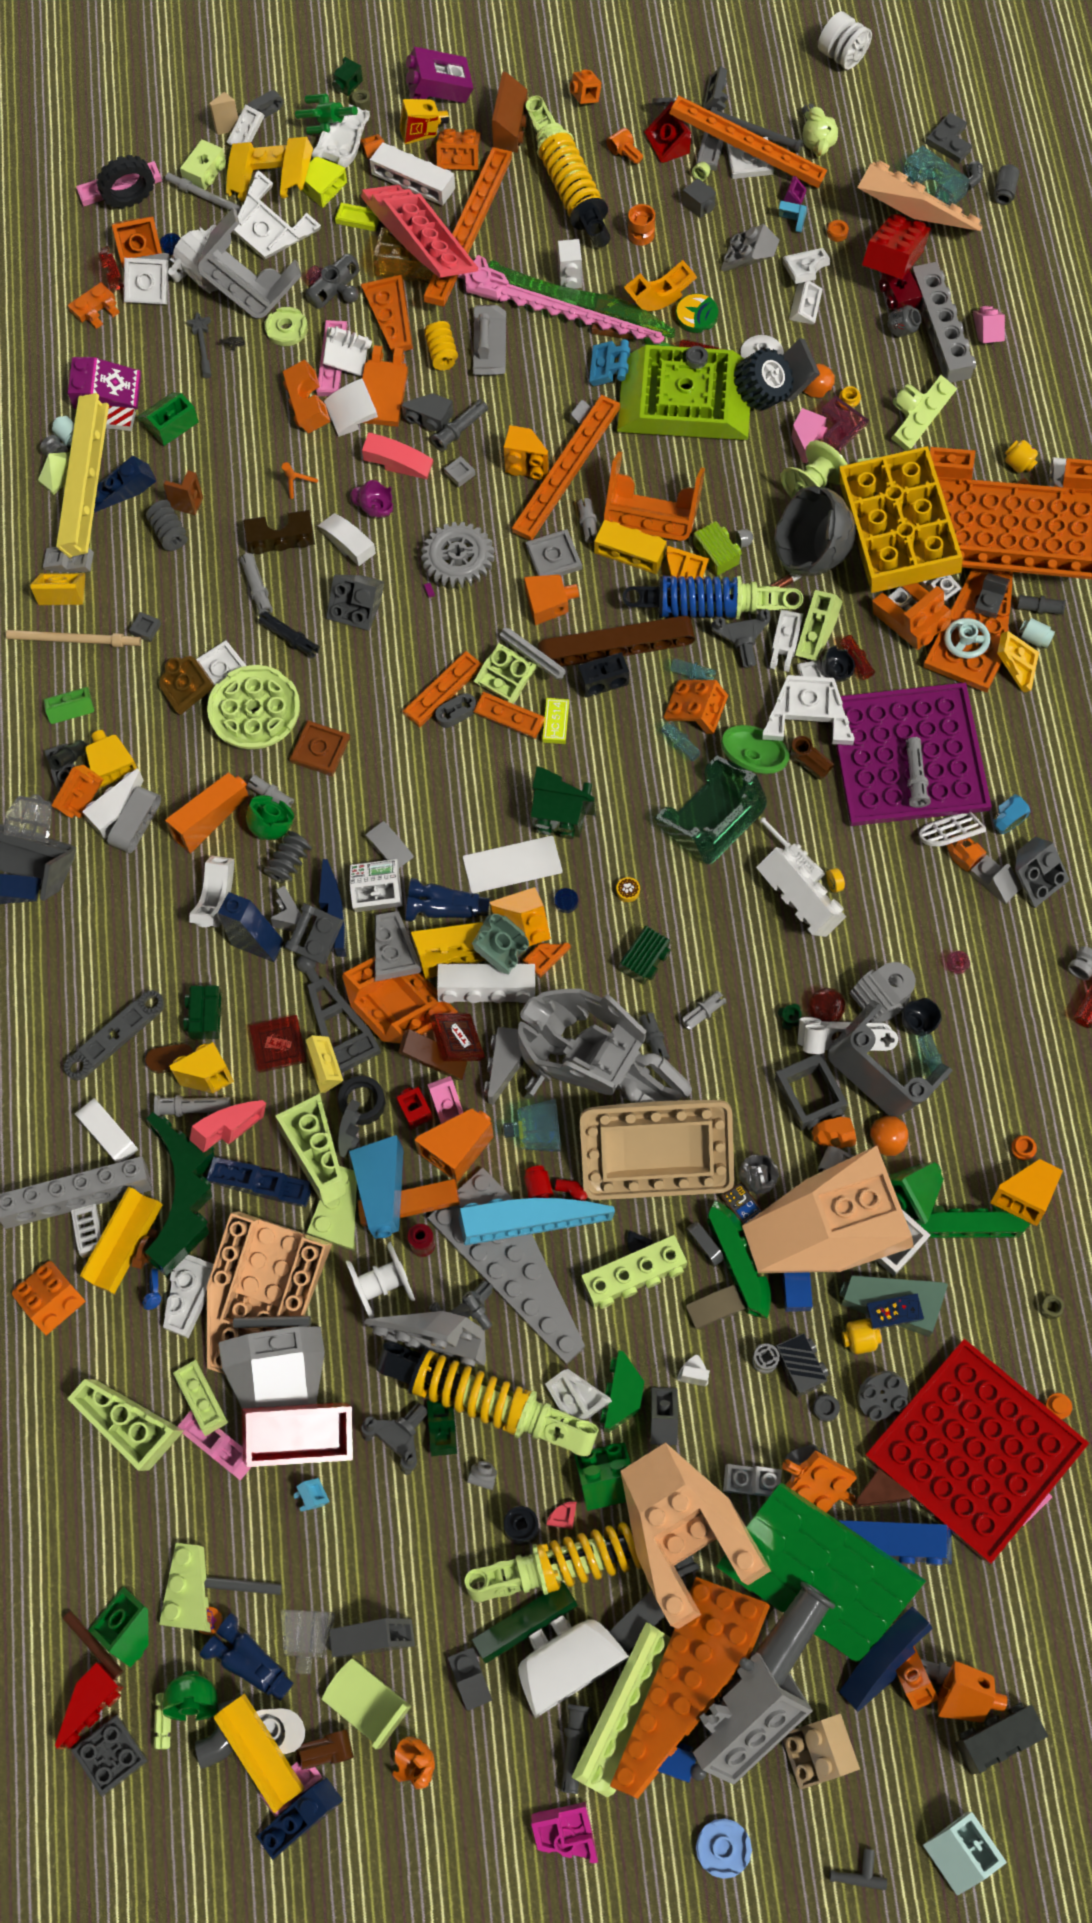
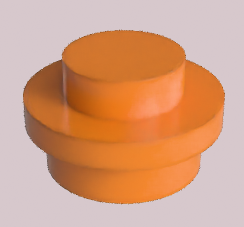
(1023, 1147)
(1059, 1405)

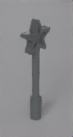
(199, 326)

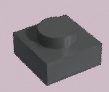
(145, 626)

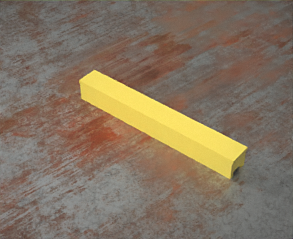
(82, 476)

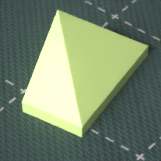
(55, 471)

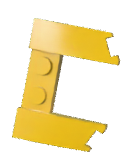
(244, 158)

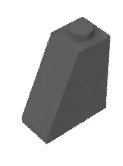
(371, 1637)

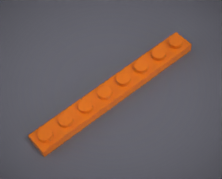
(748, 141)
(566, 468)

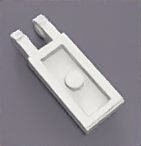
(786, 637)

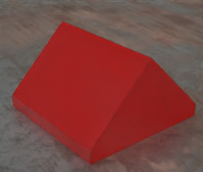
(669, 136)

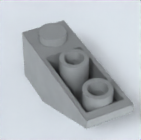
(505, 1062)

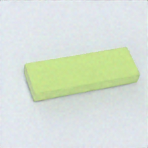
(200, 1397)

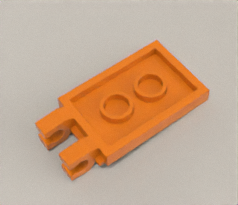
(386, 385)

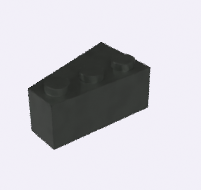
(1000, 1738)

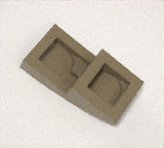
(716, 1306)

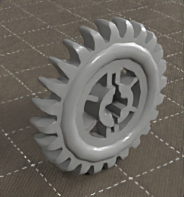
(457, 553)

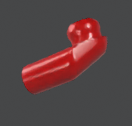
(571, 1187)

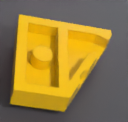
(1019, 659)

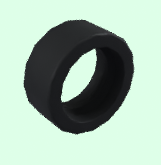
(367, 1082)

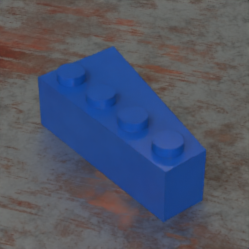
(908, 1541)

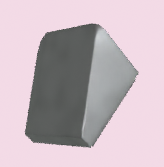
(579, 413)

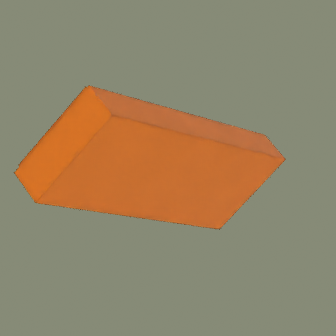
(509, 715)

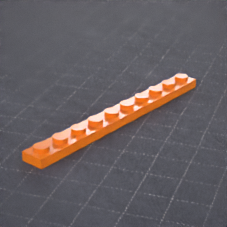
(472, 218)

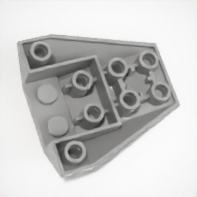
(438, 1330)
(274, 1366)

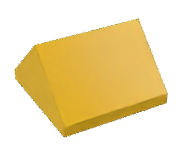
(59, 588)

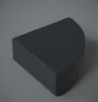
(637, 1242)

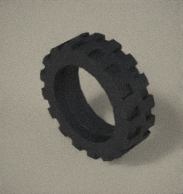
(119, 168)

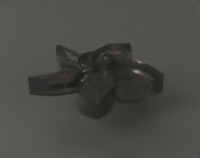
(233, 341)

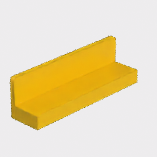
(120, 1240)
(259, 1752)

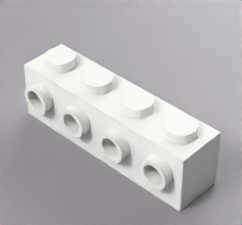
(412, 173)
(485, 983)

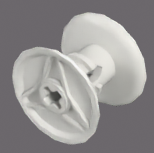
(380, 1280)

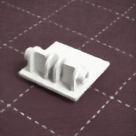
(346, 350)

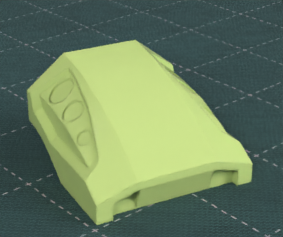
(505, 673)

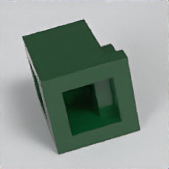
(347, 77)

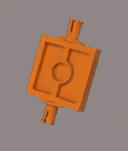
(821, 1480)

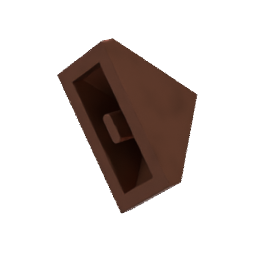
(881, 1491)

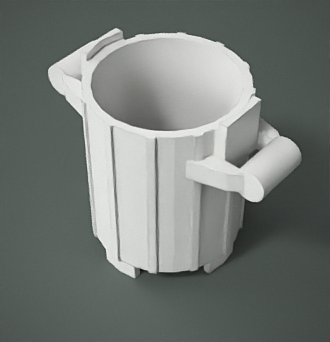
(187, 255)

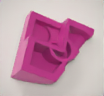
(565, 1832)

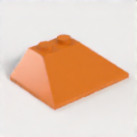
(393, 1003)

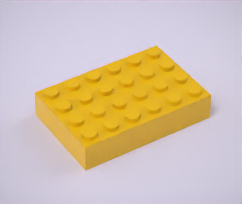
(900, 519)

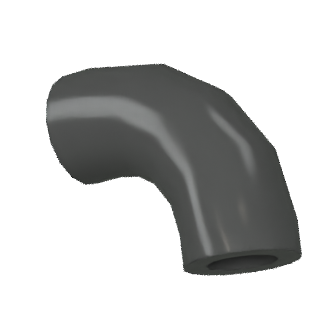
(214, 1747)

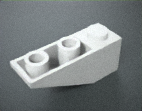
(106, 810)

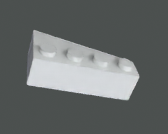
(802, 892)

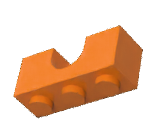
(299, 383)

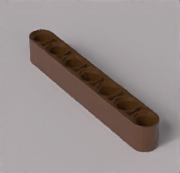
(626, 639)

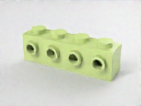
(633, 1272)

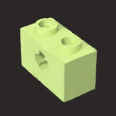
(203, 164)

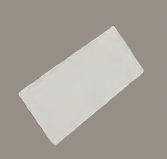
(512, 864)

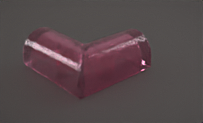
(847, 423)

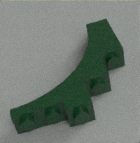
(184, 1225)

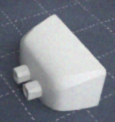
(567, 1662)

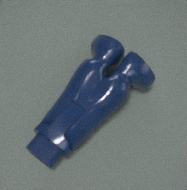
(443, 902)
(247, 1659)

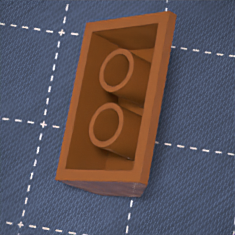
(509, 114)

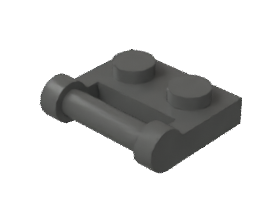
(321, 936)

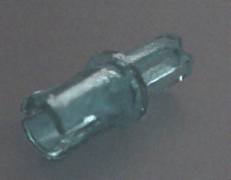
(692, 670)
(680, 741)
(930, 1052)

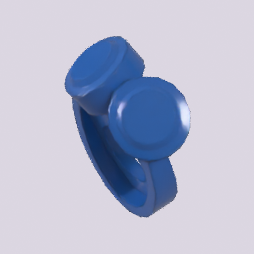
(152, 1299)

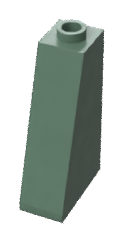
(871, 1289)

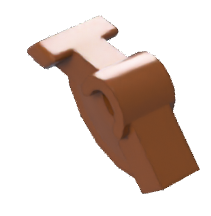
(140, 1257)

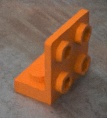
(458, 149)
(697, 702)

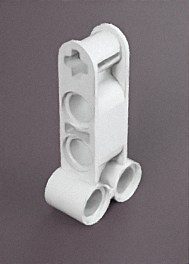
(817, 1035)

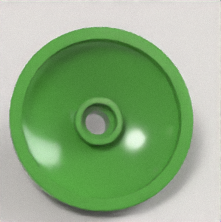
(746, 749)

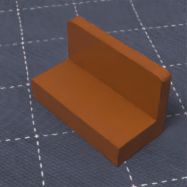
(186, 496)

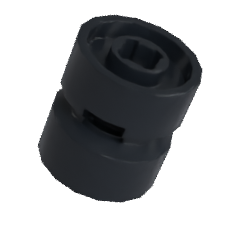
(521, 1525)

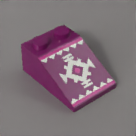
(113, 382)

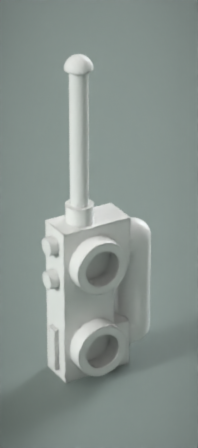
(801, 856)

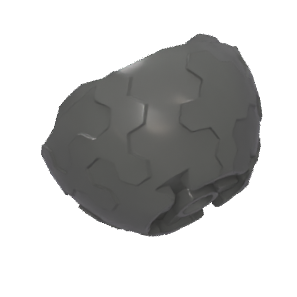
(814, 532)

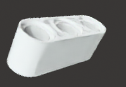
(106, 1131)

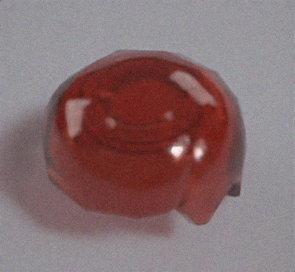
(827, 1005)

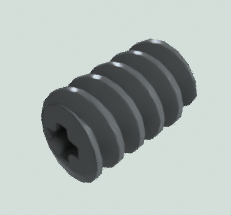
(166, 525)
(287, 857)

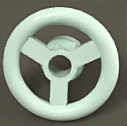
(969, 627)

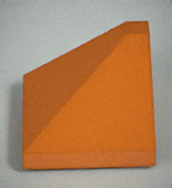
(371, 144)

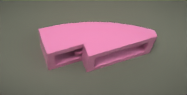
(216, 1445)

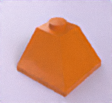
(136, 238)

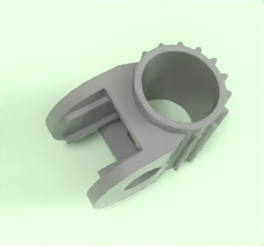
(879, 987)

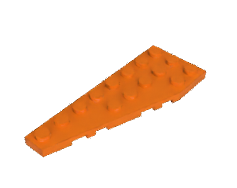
(977, 671)
(690, 1676)

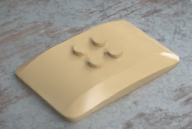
(657, 1149)

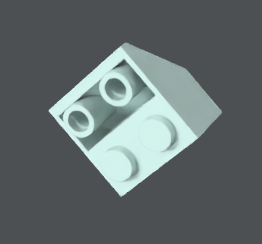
(964, 1853)

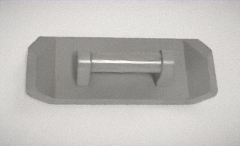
(489, 340)

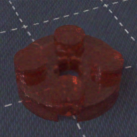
(108, 261)

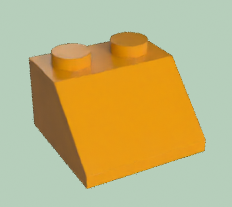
(526, 912)

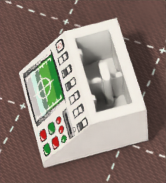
(375, 885)

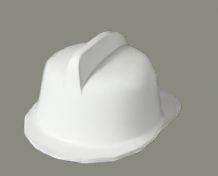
(284, 1727)

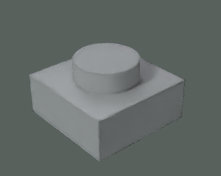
(459, 471)

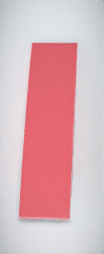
(419, 229)

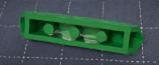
(974, 1224)
(753, 1289)

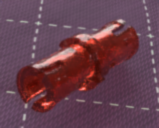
(865, 668)

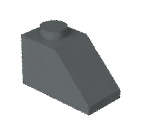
(664, 1416)

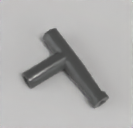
(865, 1879)

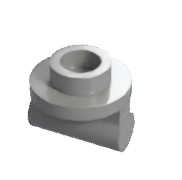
(483, 1475)

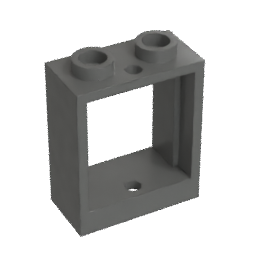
(799, 1071)

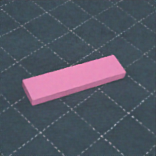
(90, 194)
(329, 377)

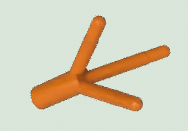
(289, 472)

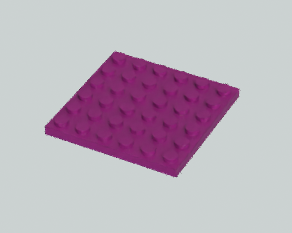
(877, 763)

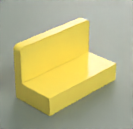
(323, 1062)

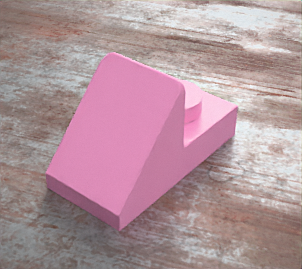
(445, 1099)

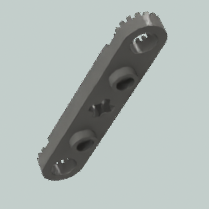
(101, 1047)

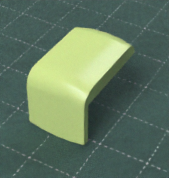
(366, 1702)

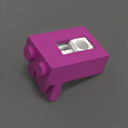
(438, 75)

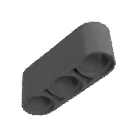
(631, 1625)

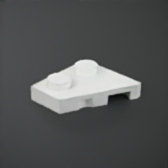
(576, 1395)

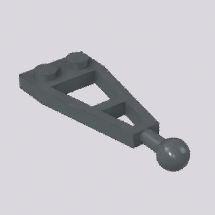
(354, 1050)

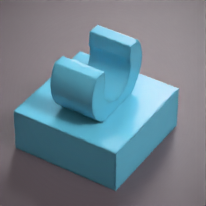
(311, 1494)

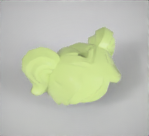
(816, 132)

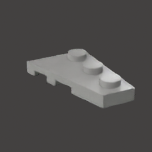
(393, 948)

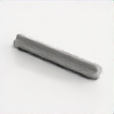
(532, 653)

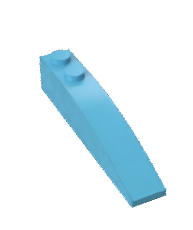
(527, 1216)

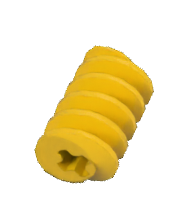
(441, 345)

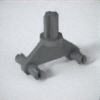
(742, 634)
(472, 1305)
(397, 1435)

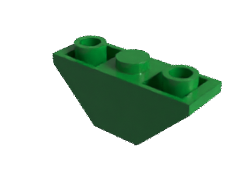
(624, 1392)

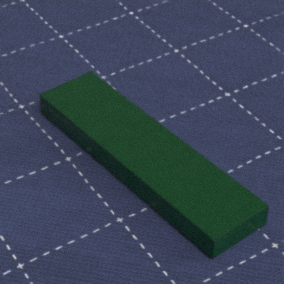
(524, 1623)

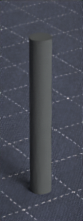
(258, 1322)
(241, 1585)

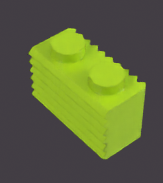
(715, 544)

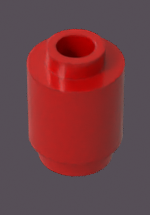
(538, 1182)

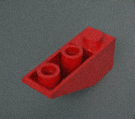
(89, 1697)

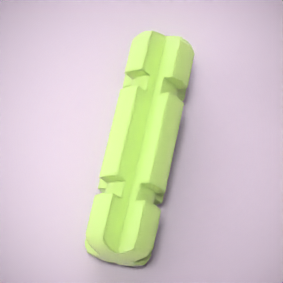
(162, 1725)

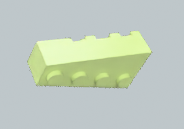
(311, 1143)

